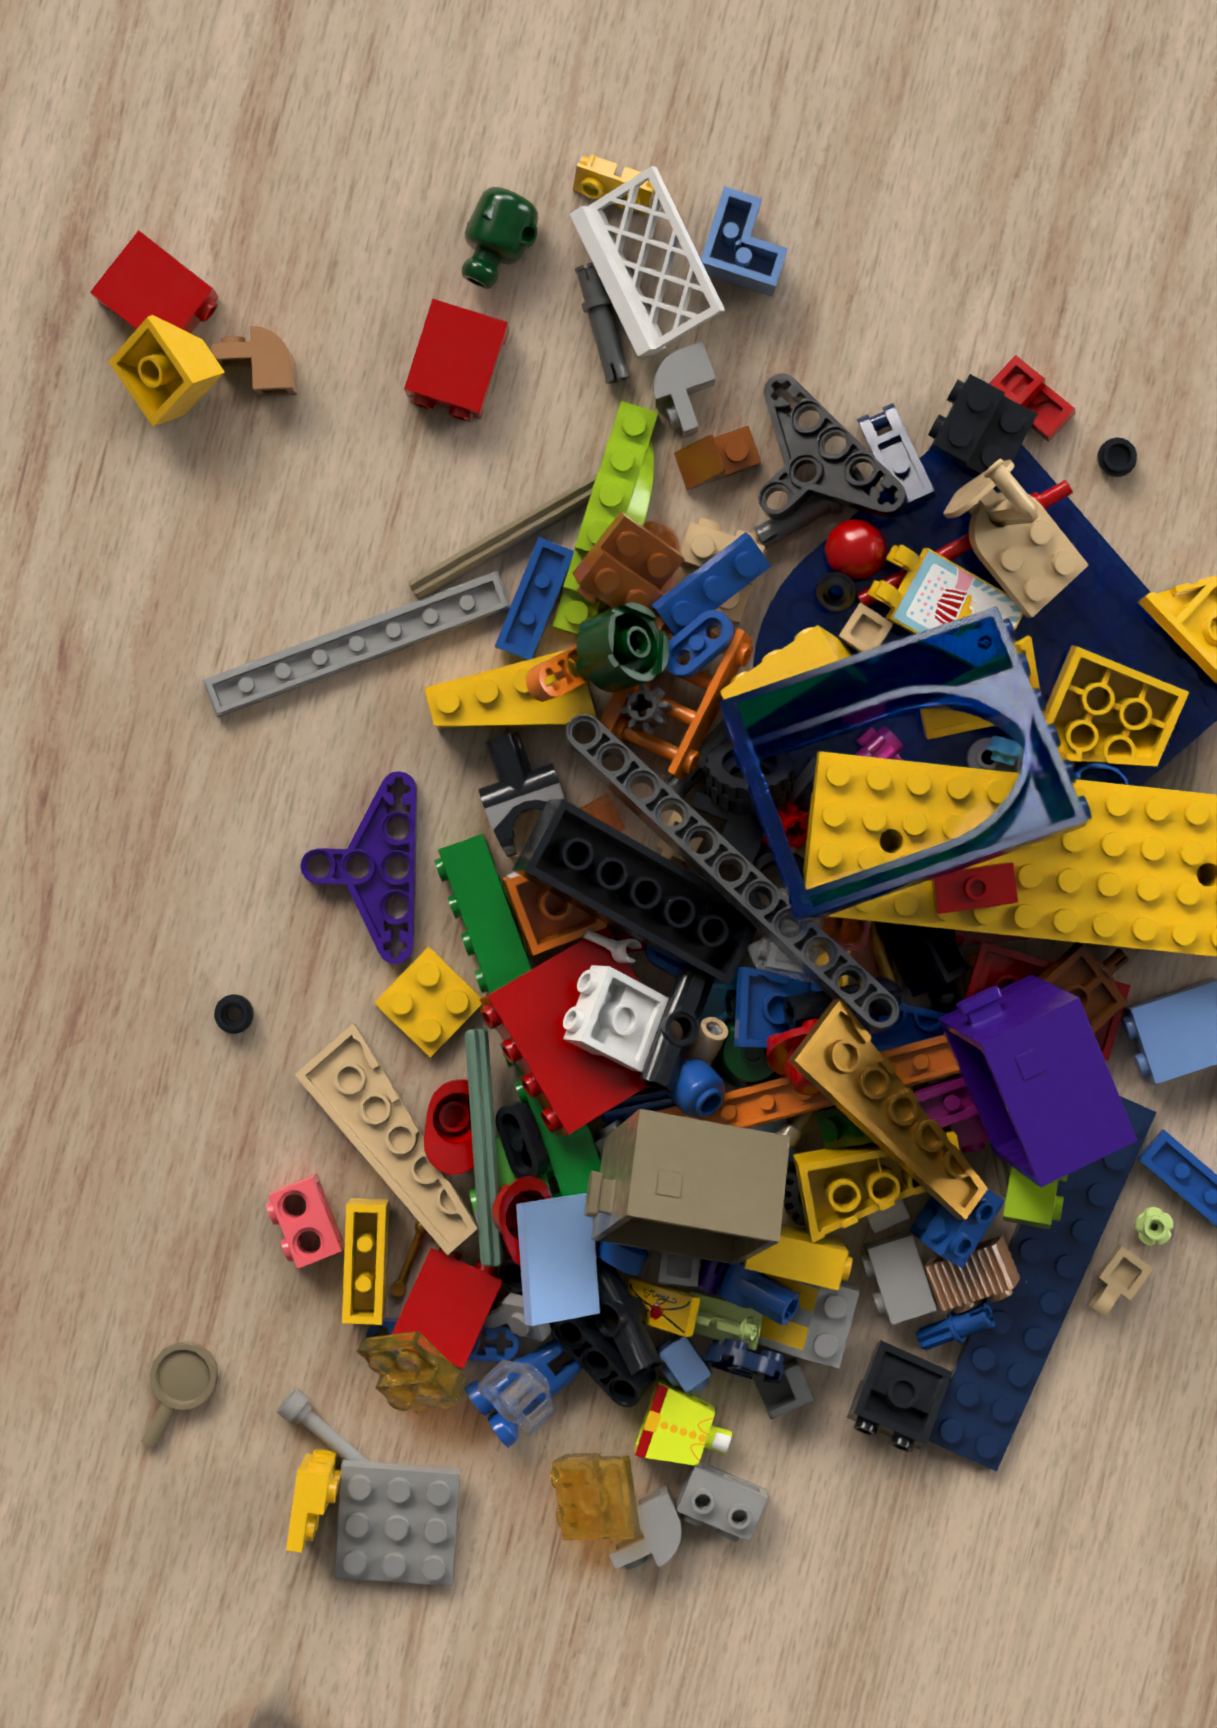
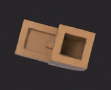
(270, 360)

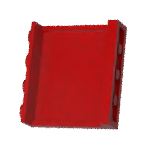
(529, 1018)

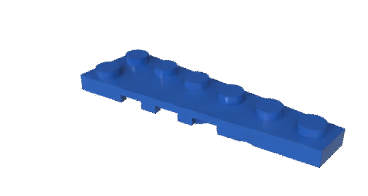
(761, 1012)

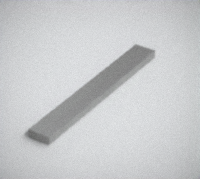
(356, 644)

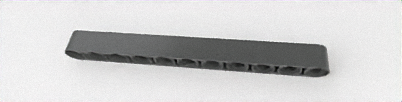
(722, 854)

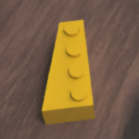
(503, 700)
(850, 1184)

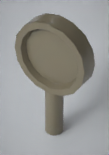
(182, 1380)

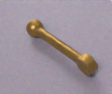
(399, 1287)

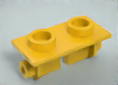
(596, 178)

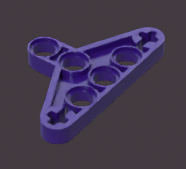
(378, 848)

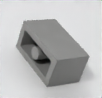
(898, 1277)

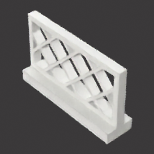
(616, 271)

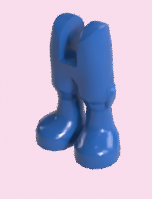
(539, 1358)

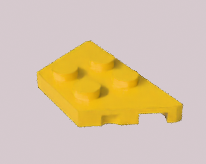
(1190, 618)

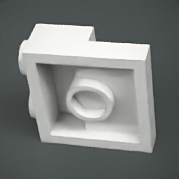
(614, 1017)

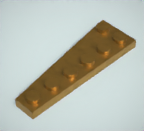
(865, 1088)

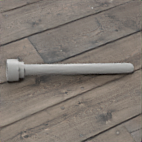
(298, 1410)

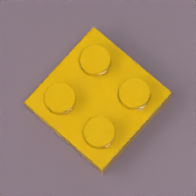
(429, 1001)

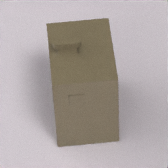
(689, 1188)

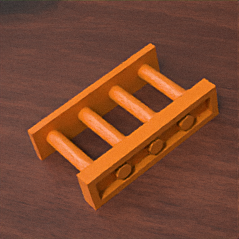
(687, 756)

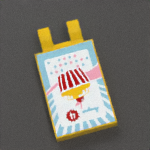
(937, 592)

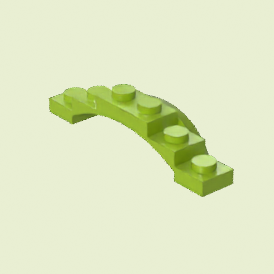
(620, 485)

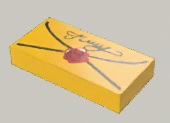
(666, 1307)

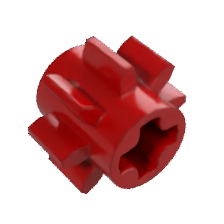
(794, 824)

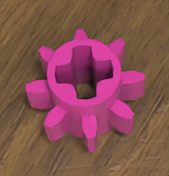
(880, 744)

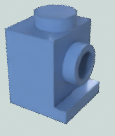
(684, 1364)

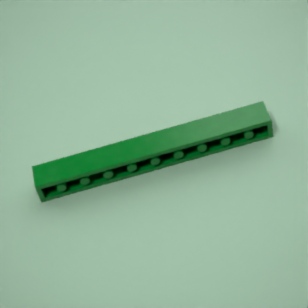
(502, 958)

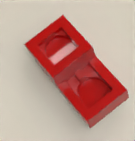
(1029, 389)

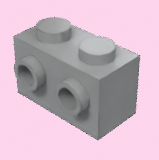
(721, 1501)

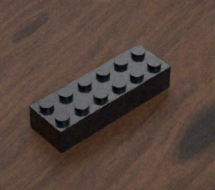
(635, 891)

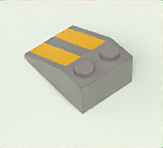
(819, 1326)

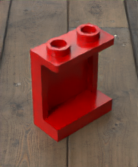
(152, 282)
(455, 360)
(449, 1304)

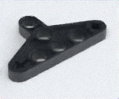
(833, 473)

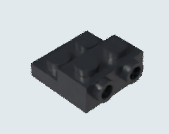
(980, 426)
(899, 1397)

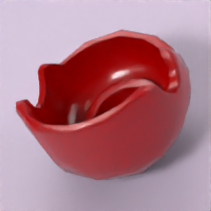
(856, 549)

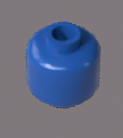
(698, 1089)

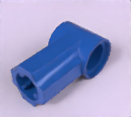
(759, 1292)

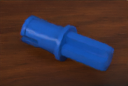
(956, 1327)

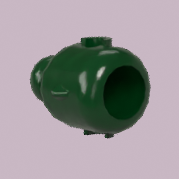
(498, 233)

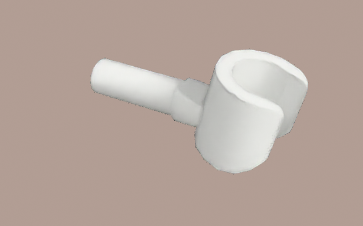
(617, 948)

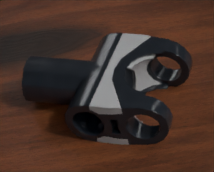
(517, 788)

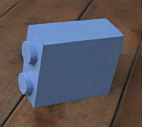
(1174, 1031)

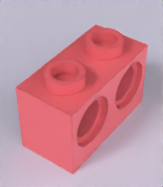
(316, 1218)

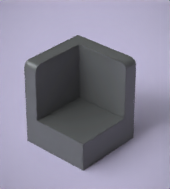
(787, 1395)

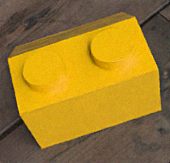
(165, 369)

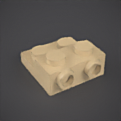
(701, 545)

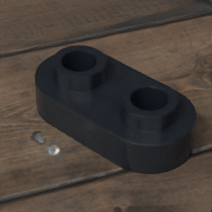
(521, 1140)

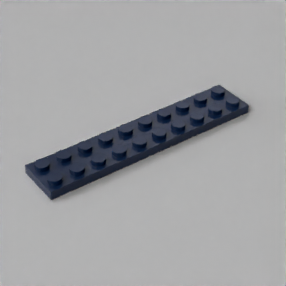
(1004, 1362)

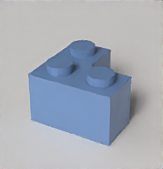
(733, 253)

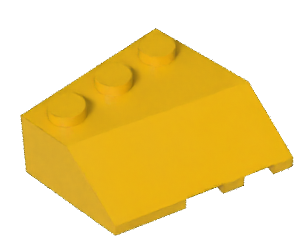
(1111, 711)

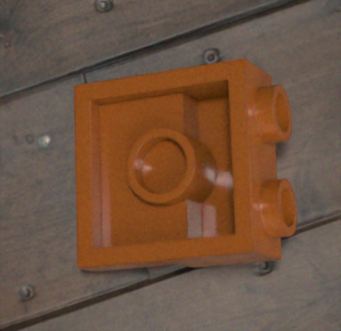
(627, 565)

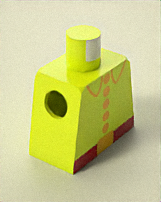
(679, 1427)

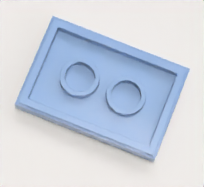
(557, 1260)

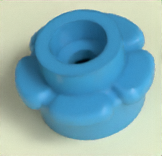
(1004, 750)

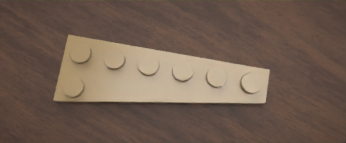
(372, 1115)

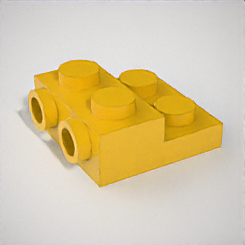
(314, 1489)

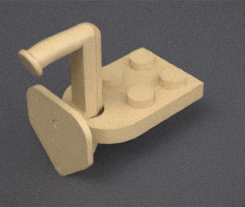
(1016, 538)

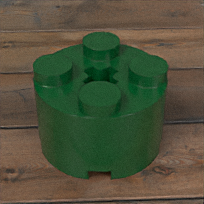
(621, 648)

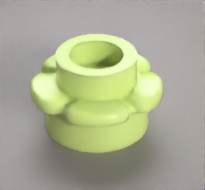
(1146, 1219)

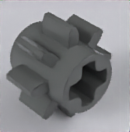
(654, 715)

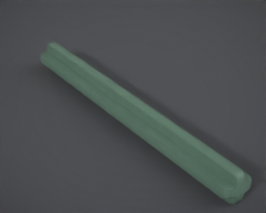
(483, 1144)

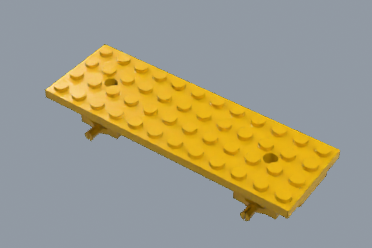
(1127, 879)

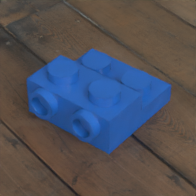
(953, 1237)

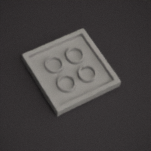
(397, 1522)

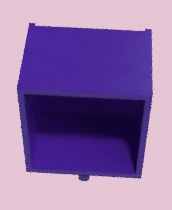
(1037, 1078)

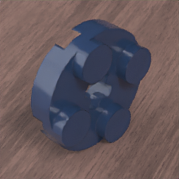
(734, 1358)

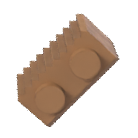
(986, 1274)

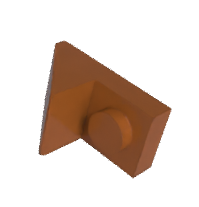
(717, 457)

